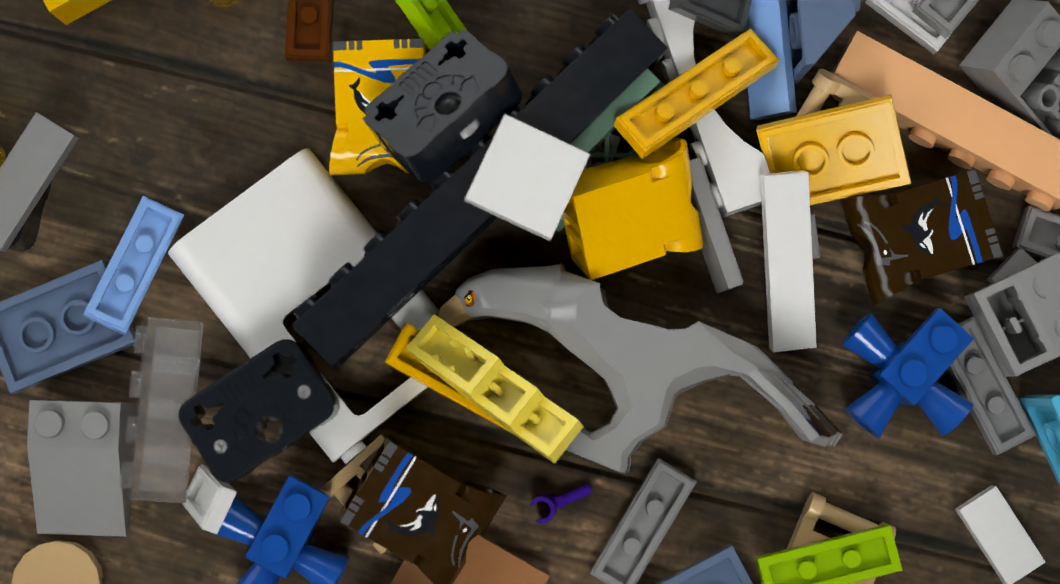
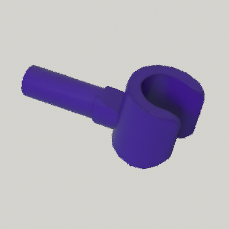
(560, 500)

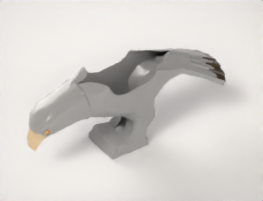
(637, 360)

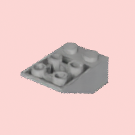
(1020, 63)
(1021, 316)

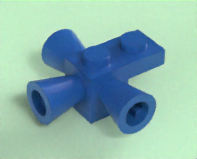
(909, 372)
(283, 538)

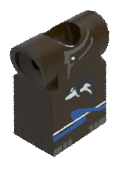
(921, 232)
(419, 510)

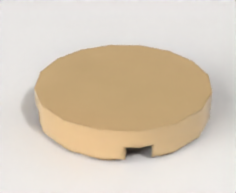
(58, 564)

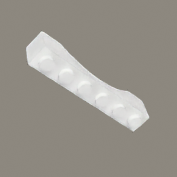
(728, 161)

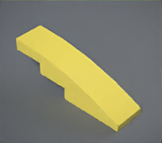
(494, 388)

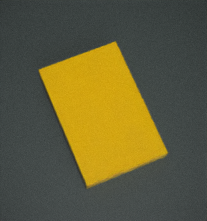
(842, 148)

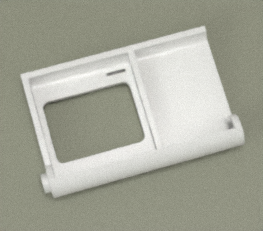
(275, 252)

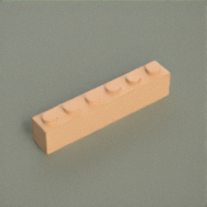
(957, 121)

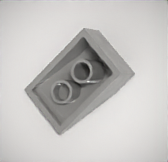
(78, 465)

